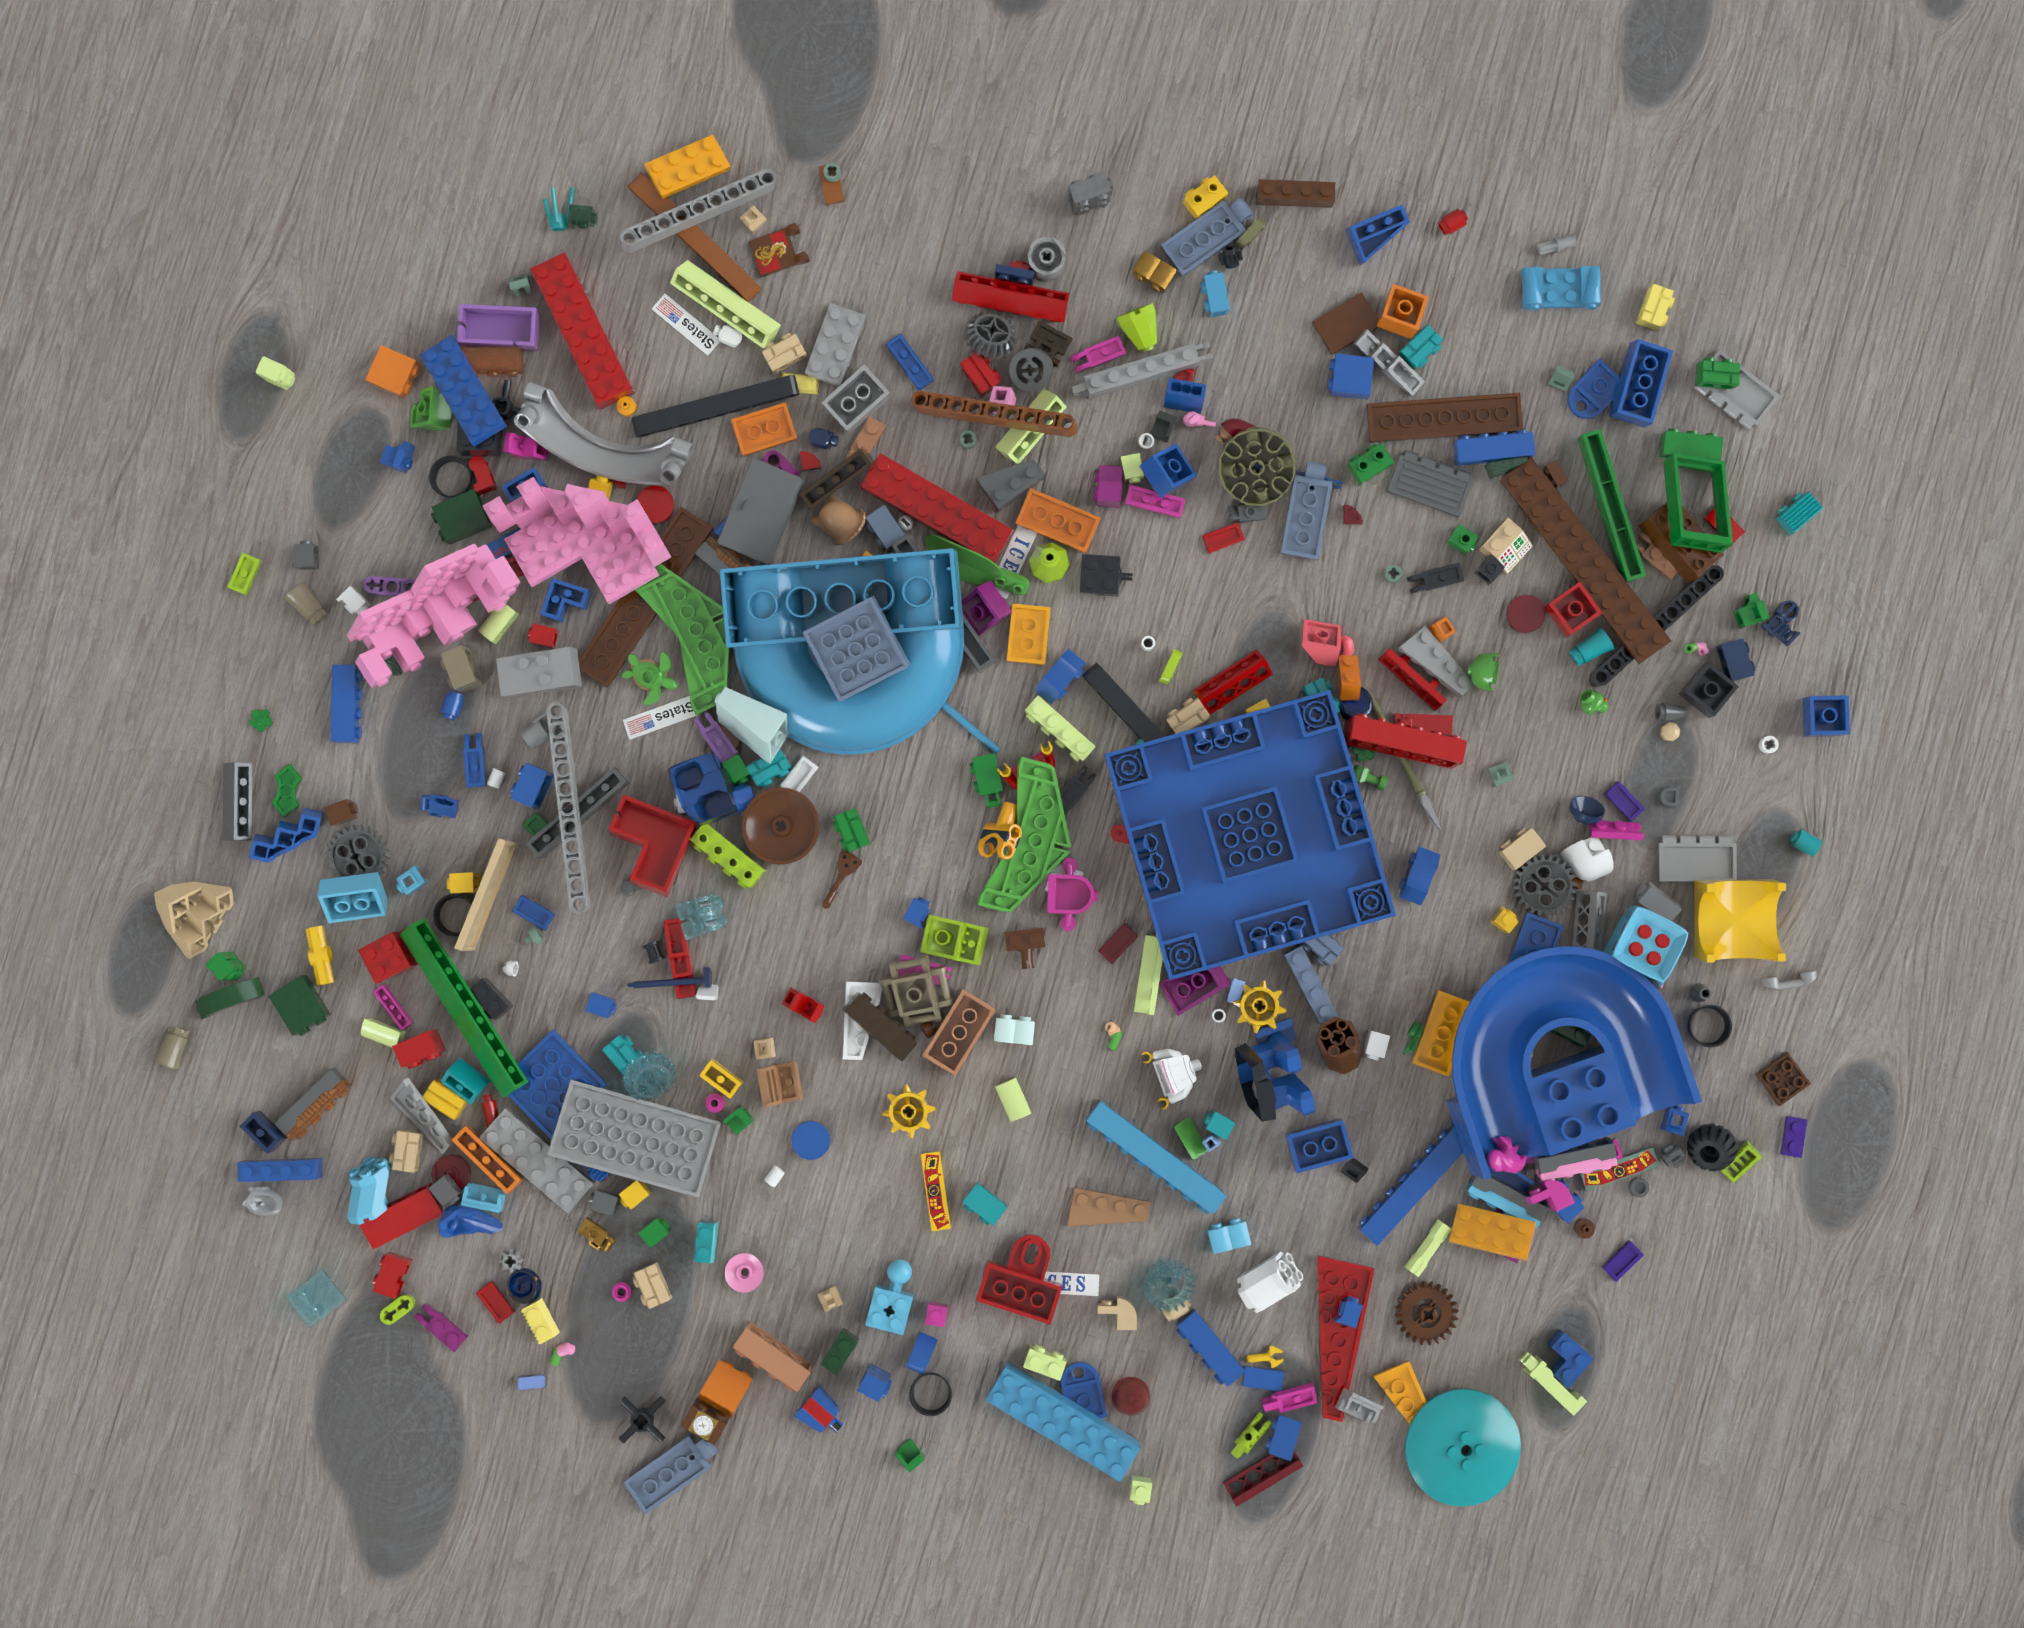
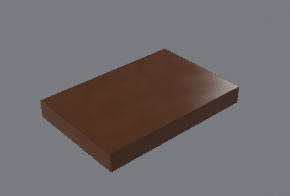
(1346, 323)

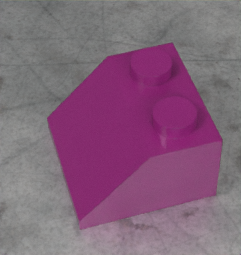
(985, 608)

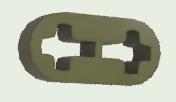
(1251, 233)

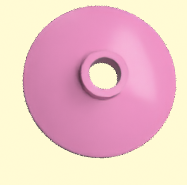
(741, 1282)

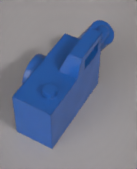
(440, 805)

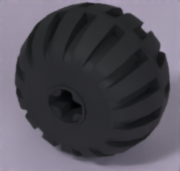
(1712, 1147)

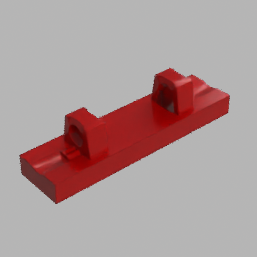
(1412, 679)

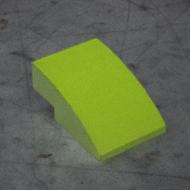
(954, 940)

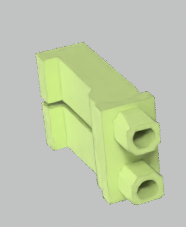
(1543, 1375)

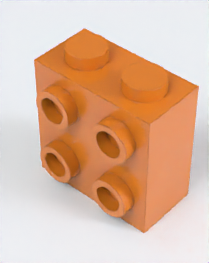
(393, 372)
(725, 1388)

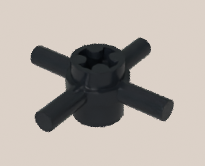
(504, 399)
(648, 1413)

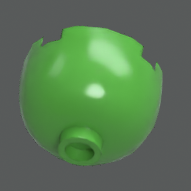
(1484, 671)

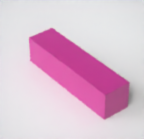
(393, 1007)

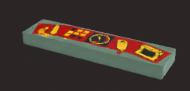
(1626, 1167)

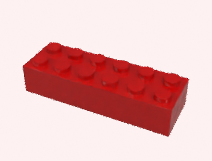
(1404, 741)

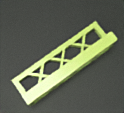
(1148, 977)

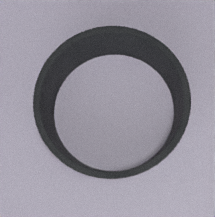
(438, 464)
(436, 913)
(1727, 1026)
(926, 1412)

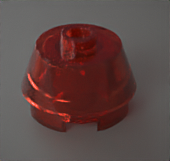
(1130, 1396)

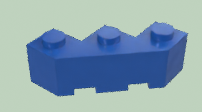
(287, 836)

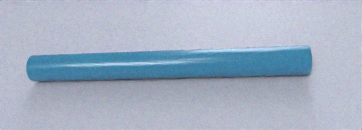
(971, 728)

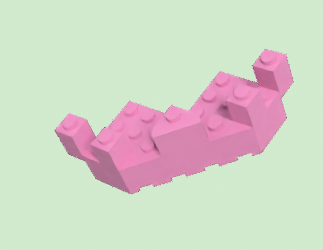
(578, 525)
(435, 603)

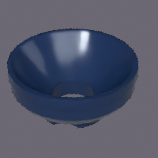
(1586, 810)

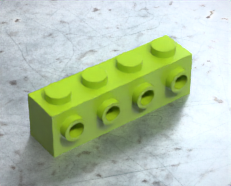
(725, 853)

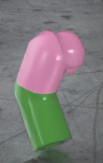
(1701, 647)
(561, 1350)

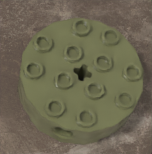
(1244, 480)

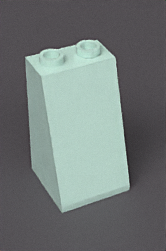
(752, 722)

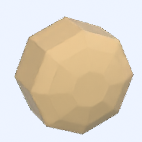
(1669, 731)

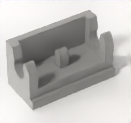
(1358, 1406)

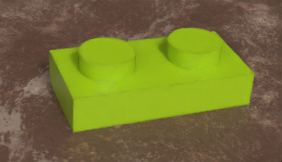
(244, 574)

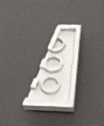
(854, 1036)

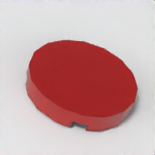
(657, 503)

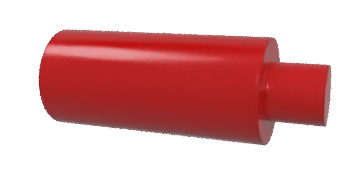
(490, 1109)

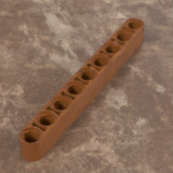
(698, 241)
(1001, 419)

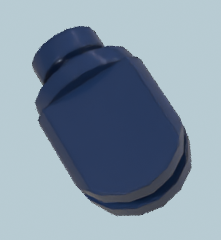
(823, 438)

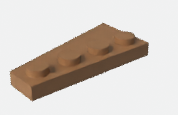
(1097, 1208)

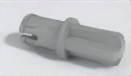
(1556, 244)

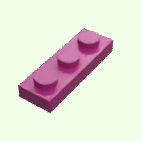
(1150, 501)

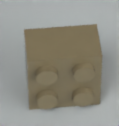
(461, 669)

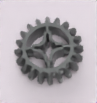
(990, 335)

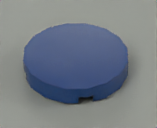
(810, 1140)

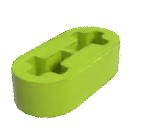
(1170, 667)
(399, 1312)

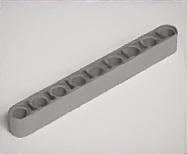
(693, 218)

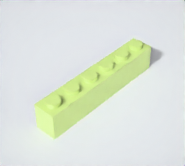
(725, 304)

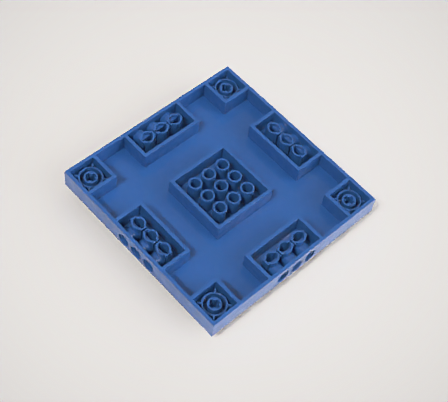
(1249, 835)

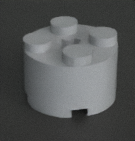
(1046, 248)

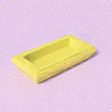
(806, 384)

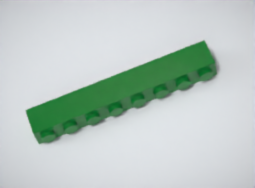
(1611, 505)

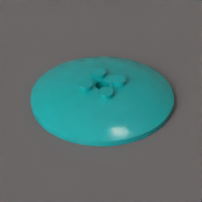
(1441, 1431)

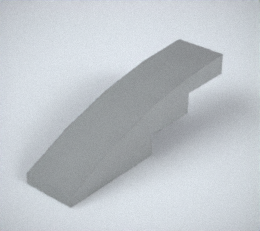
(1388, 363)

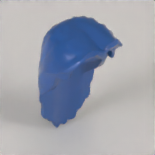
(466, 1220)

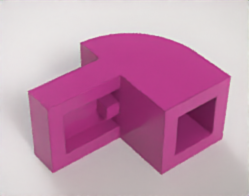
(524, 447)
(1554, 1192)

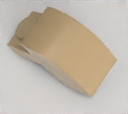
(1125, 1312)

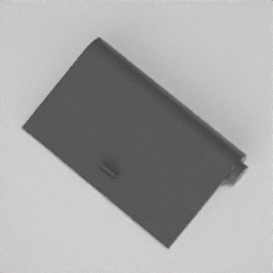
(761, 511)

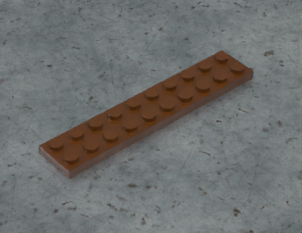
(632, 613)

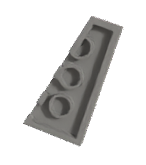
(1432, 656)
(419, 1112)

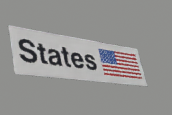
(686, 324)
(659, 717)

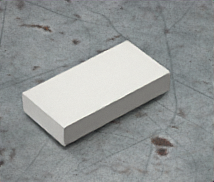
(800, 774)

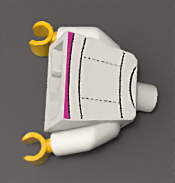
(1174, 1073)

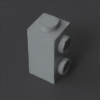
(1658, 901)

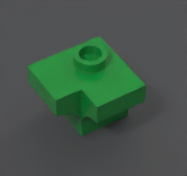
(1751, 612)

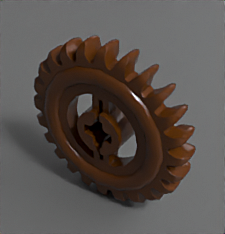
(1413, 1327)

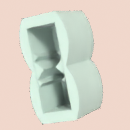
(1014, 1030)

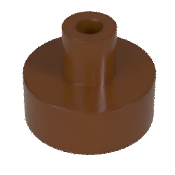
(1582, 1224)

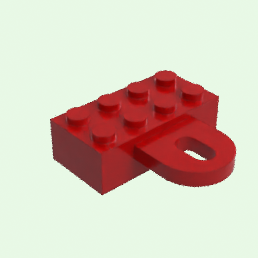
(1020, 1284)

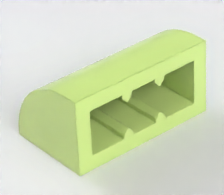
(498, 623)
(382, 1032)
(1013, 1099)

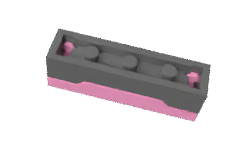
(1580, 1159)

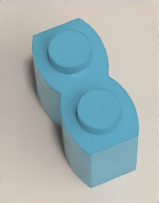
(1228, 1236)

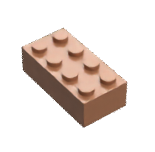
(959, 1032)
(773, 1357)

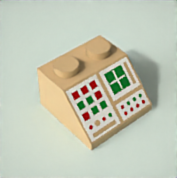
(1507, 545)

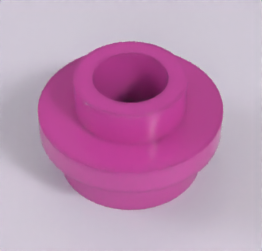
(721, 1102)
(615, 1291)

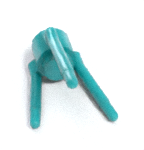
(557, 220)

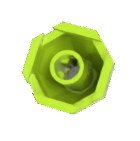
(1140, 326)
(1049, 570)

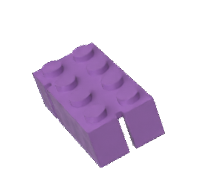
(498, 326)

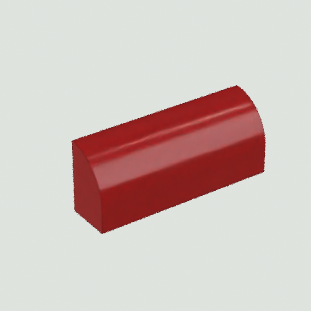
(402, 1216)

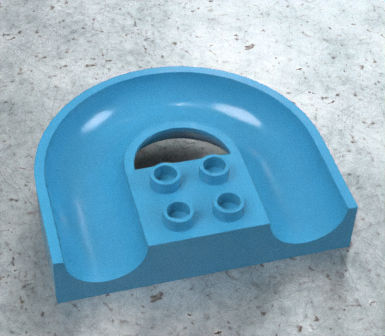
(775, 603)

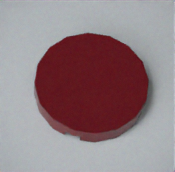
(1525, 613)
(454, 1166)

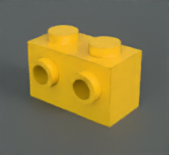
(1205, 197)

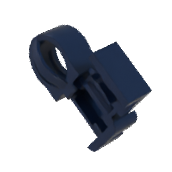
(1780, 627)

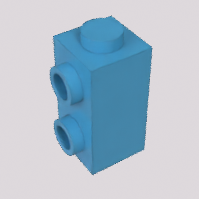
(1216, 294)

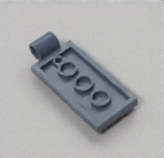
(1206, 236)
(1307, 513)
(670, 1472)

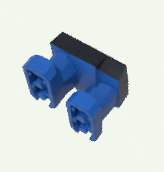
(707, 790)
(1272, 1092)

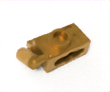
(596, 1234)

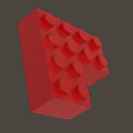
(663, 839)

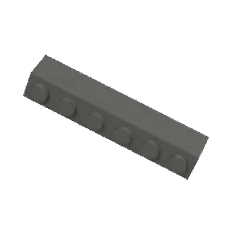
(589, 804)

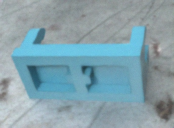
(483, 1197)

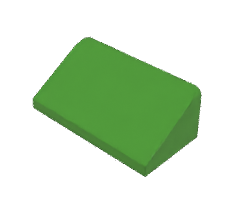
(1190, 1138)

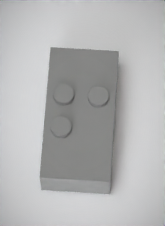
(538, 672)

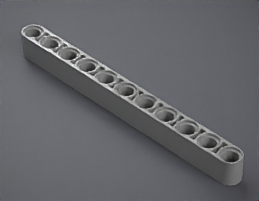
(562, 800)

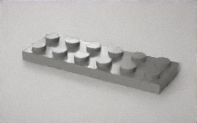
(529, 1156)

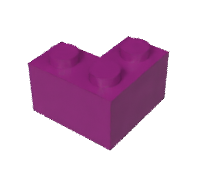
(1109, 486)

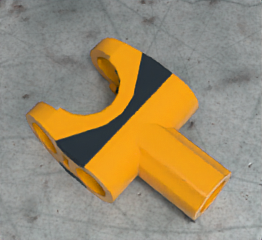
(1001, 833)

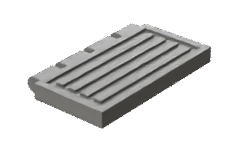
(1749, 400)
(1696, 861)

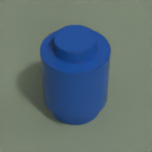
(452, 705)

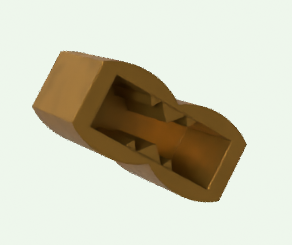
(1154, 272)

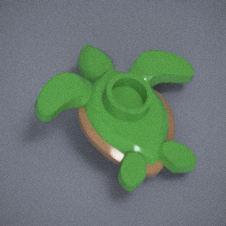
(651, 676)

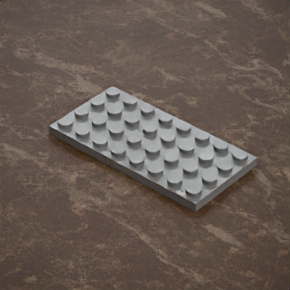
(634, 1138)

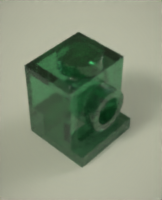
(582, 216)

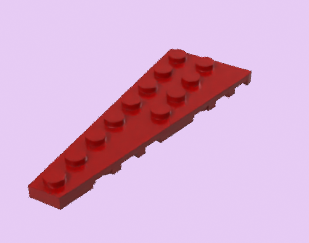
(1338, 1341)

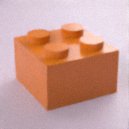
(1402, 311)

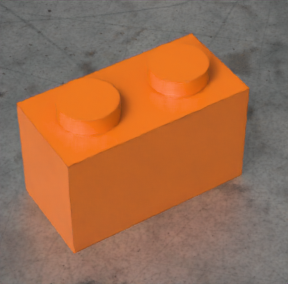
(1348, 677)

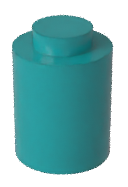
(1805, 842)

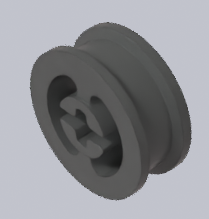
(1032, 384)

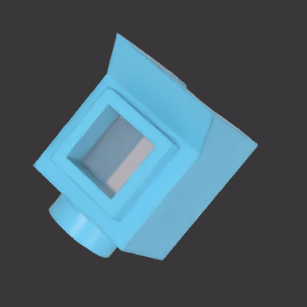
(411, 881)

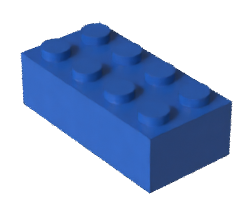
(1641, 383)

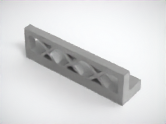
(1596, 919)

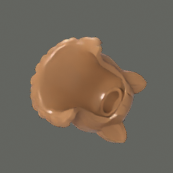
(840, 520)

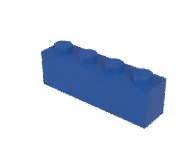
(1493, 448)
(346, 704)
(279, 1169)
(1210, 1347)

